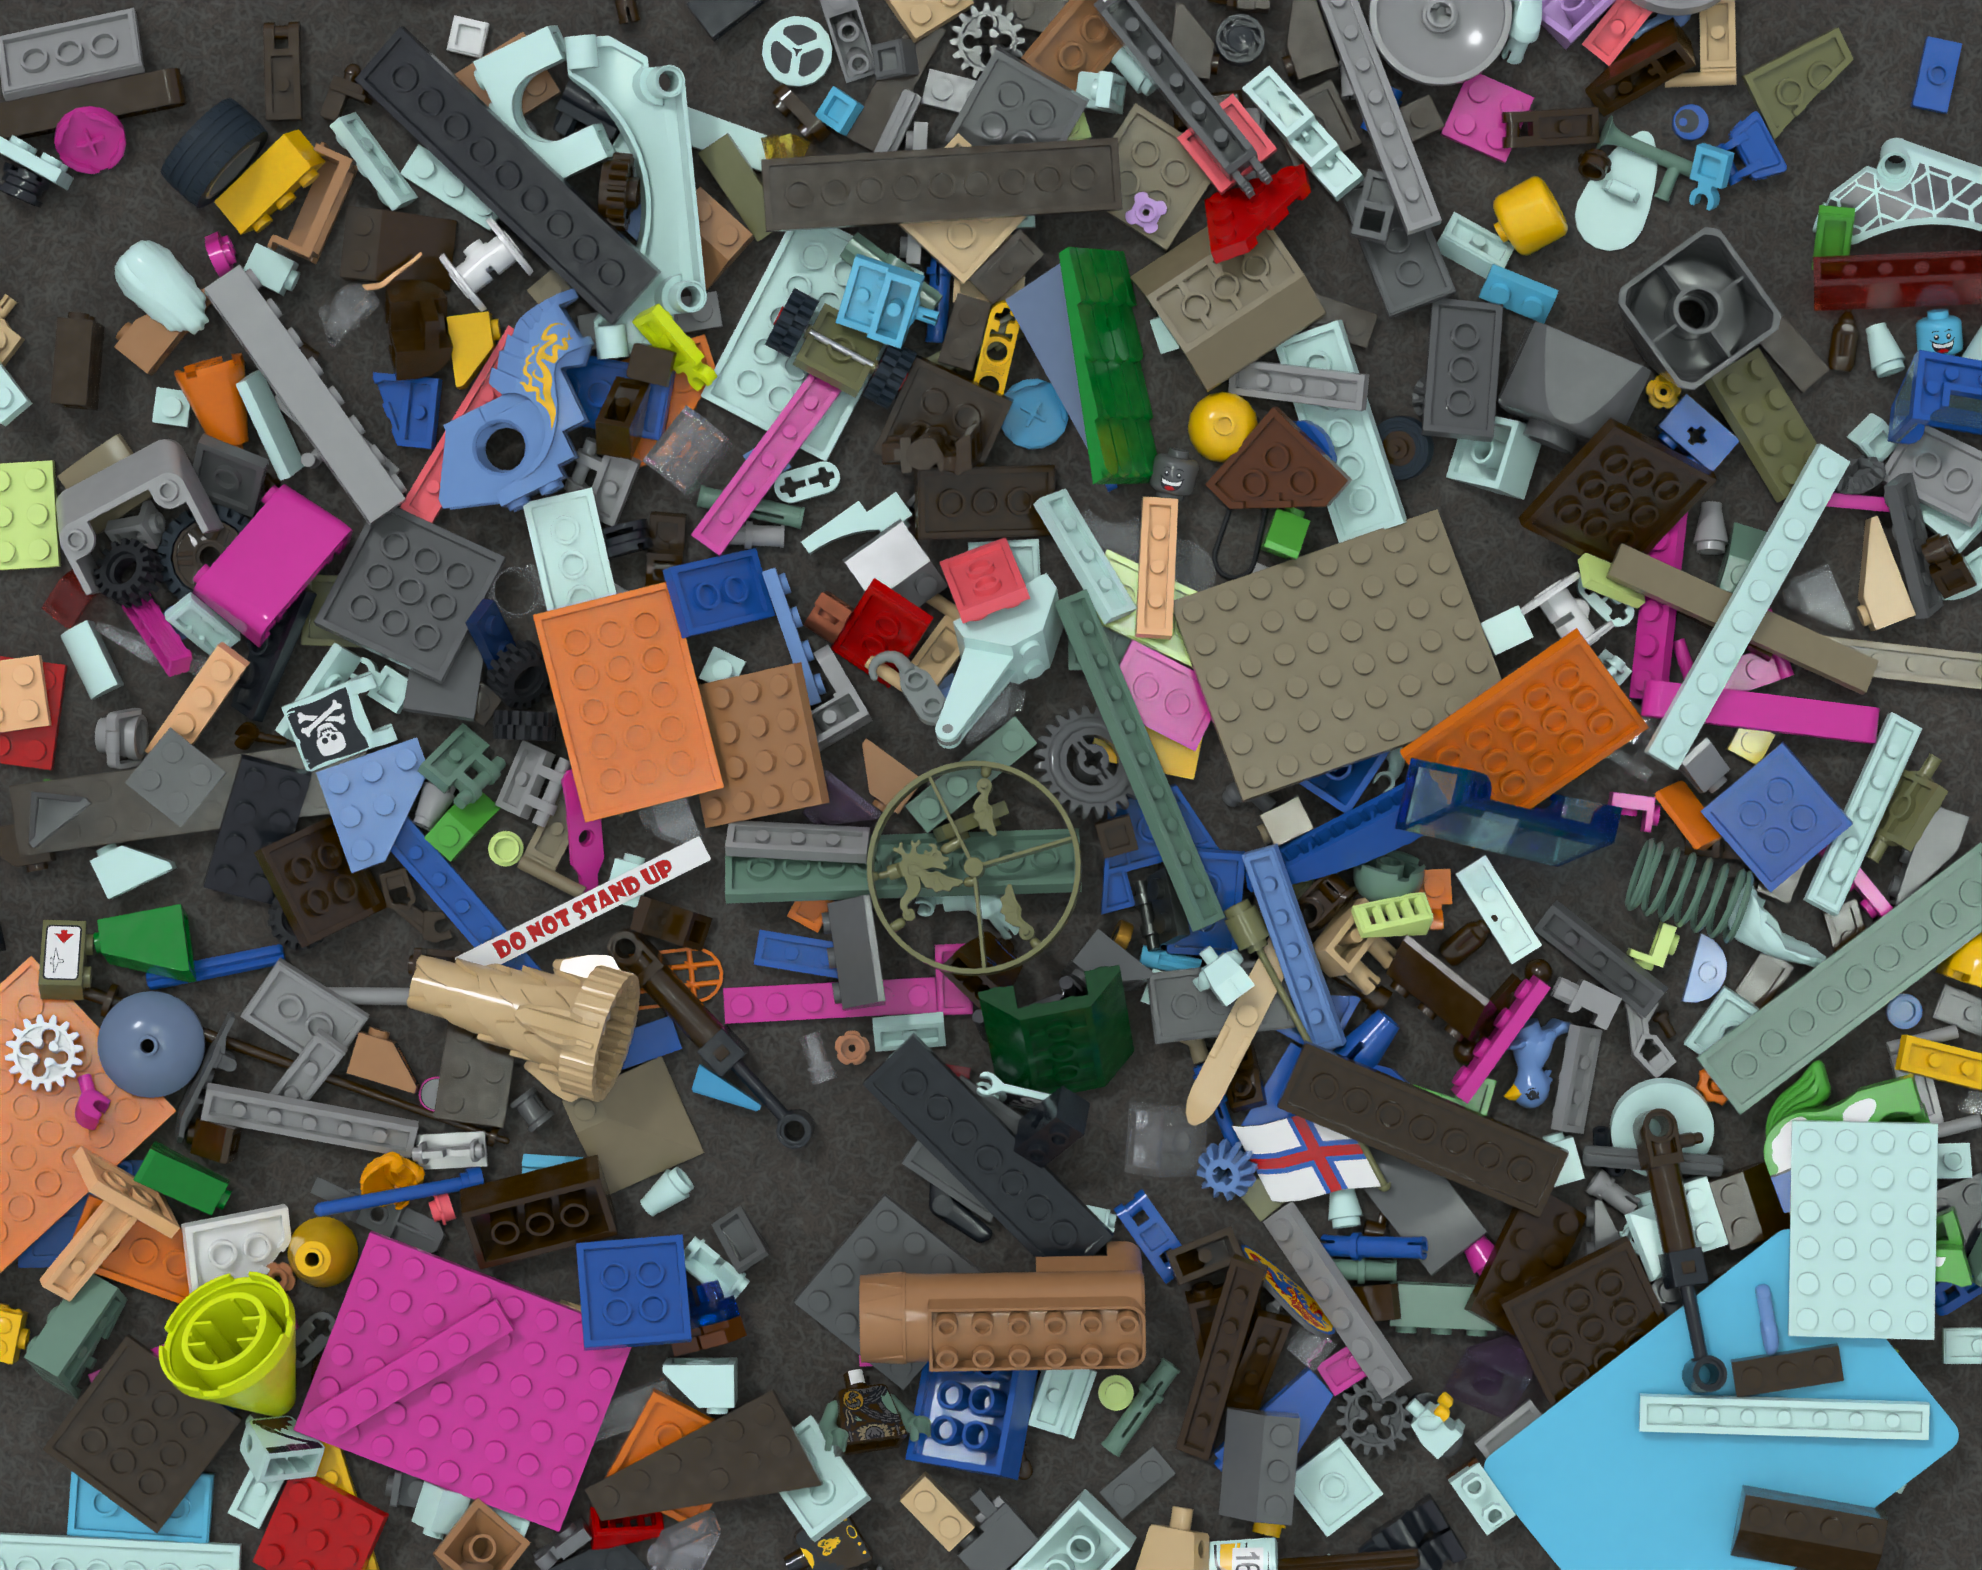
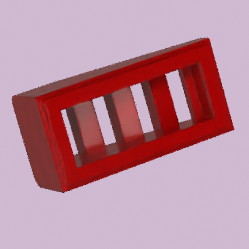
(611, 1536)

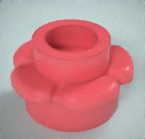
(442, 1209)

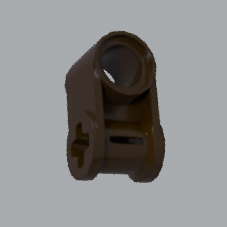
(1326, 899)

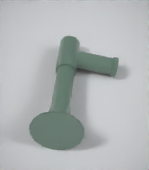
(1675, 164)

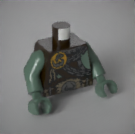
(868, 1418)

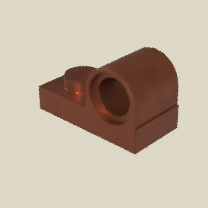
(828, 616)

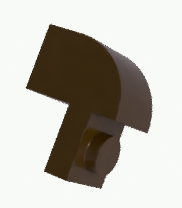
(670, 923)

